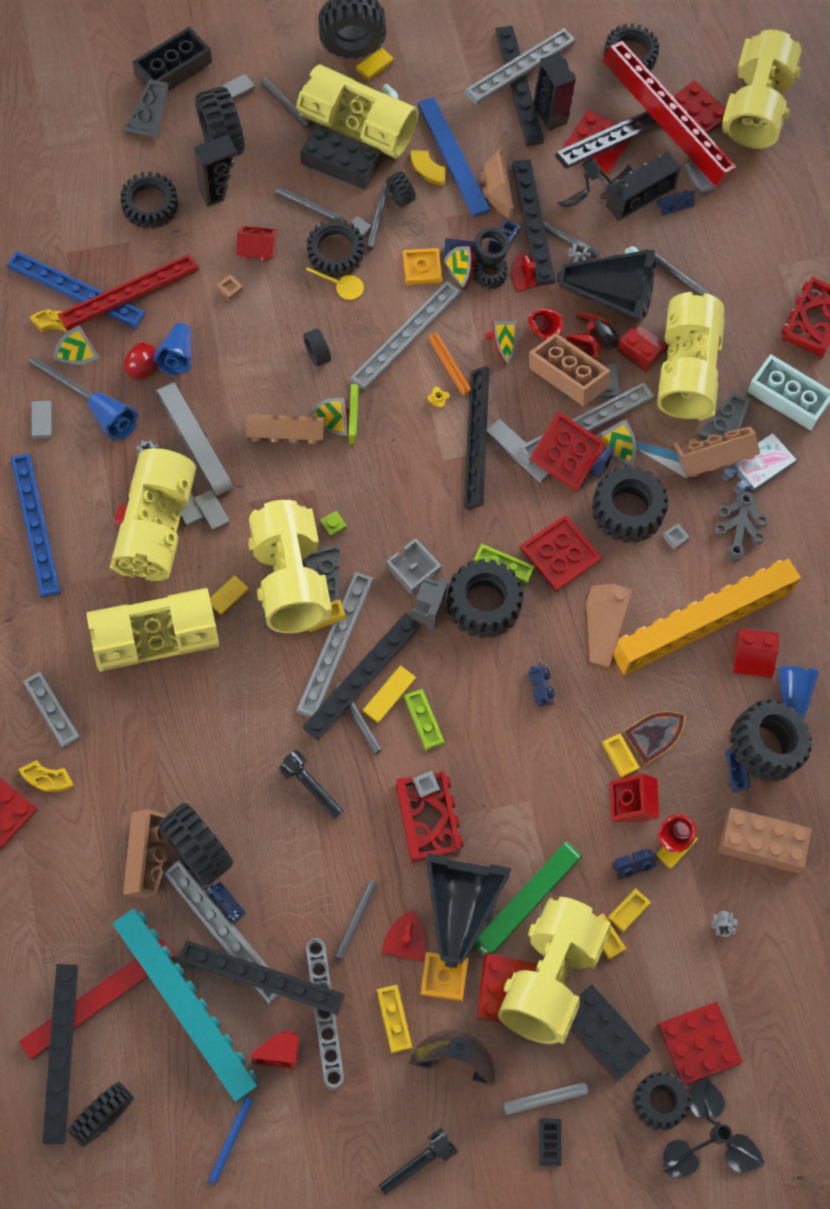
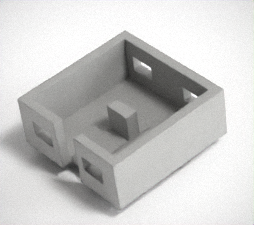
(414, 566)

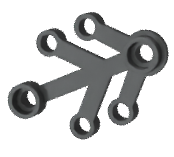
(741, 522)

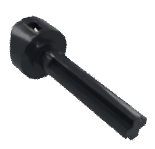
(293, 766)
(439, 1147)

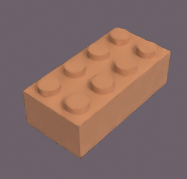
(569, 369)
(765, 840)

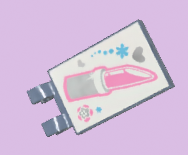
(764, 467)

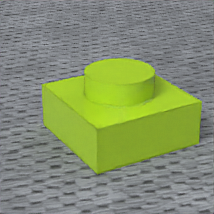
(333, 524)

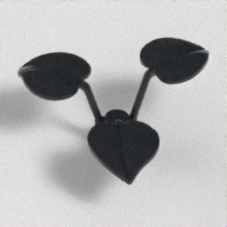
(594, 171)
(741, 1152)

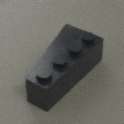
(213, 168)

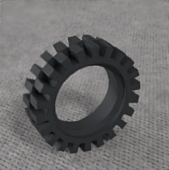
(638, 35)
(163, 214)
(338, 228)
(100, 1114)

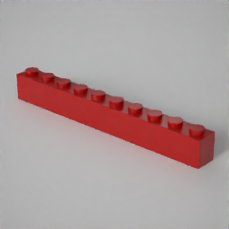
(669, 114)

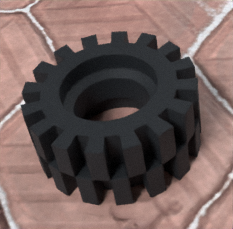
(400, 189)
(490, 280)

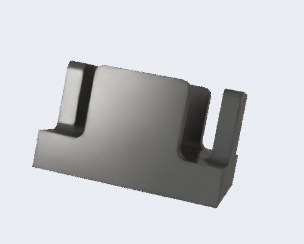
(430, 601)

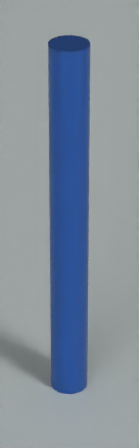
(230, 1140)

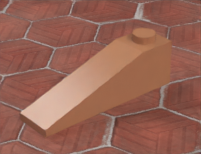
(605, 615)

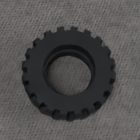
(352, 27)
(219, 117)
(637, 483)
(489, 575)
(785, 725)
(195, 843)

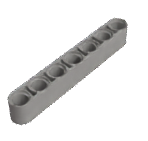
(194, 439)
(325, 1024)

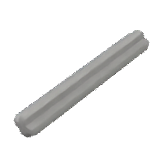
(545, 1098)

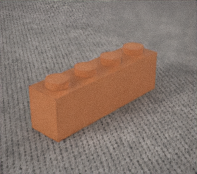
(285, 427)
(717, 451)
(145, 854)

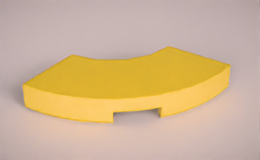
(427, 168)
(47, 320)
(46, 779)

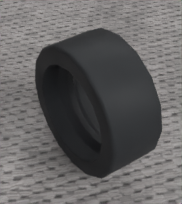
(495, 233)
(317, 347)

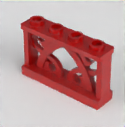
(821, 338)
(417, 841)

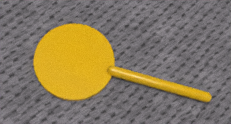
(347, 287)

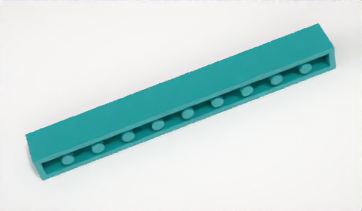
(186, 1006)

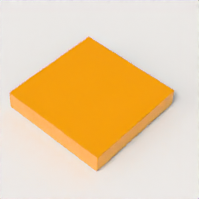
(422, 266)
(441, 980)

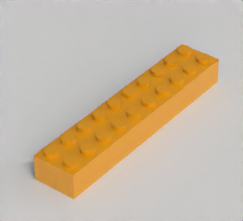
(705, 616)

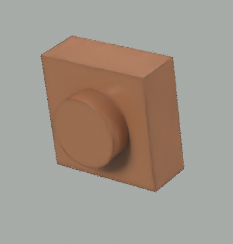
(229, 287)

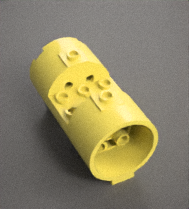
(759, 110)
(357, 111)
(690, 373)
(149, 529)
(291, 595)
(152, 629)
(538, 1001)

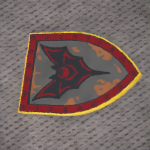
(655, 734)

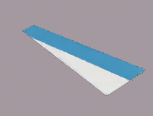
(664, 456)

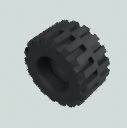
(674, 1088)

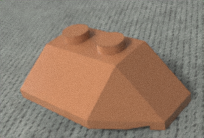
(497, 184)

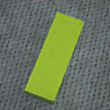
(353, 414)
(522, 569)
(424, 720)

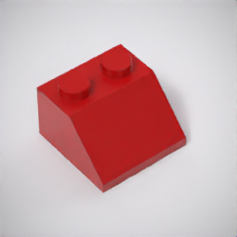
(256, 242)
(641, 347)
(755, 652)
(634, 799)
(278, 1051)

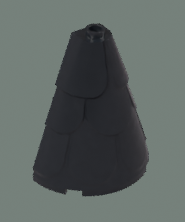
(614, 281)
(461, 903)
(458, 1047)

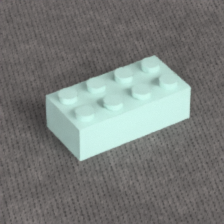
(790, 392)

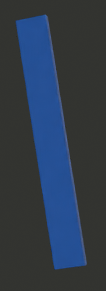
(453, 157)
(70, 286)
(35, 525)

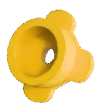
(438, 402)

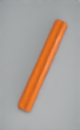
(449, 363)

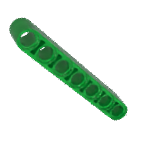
(527, 899)

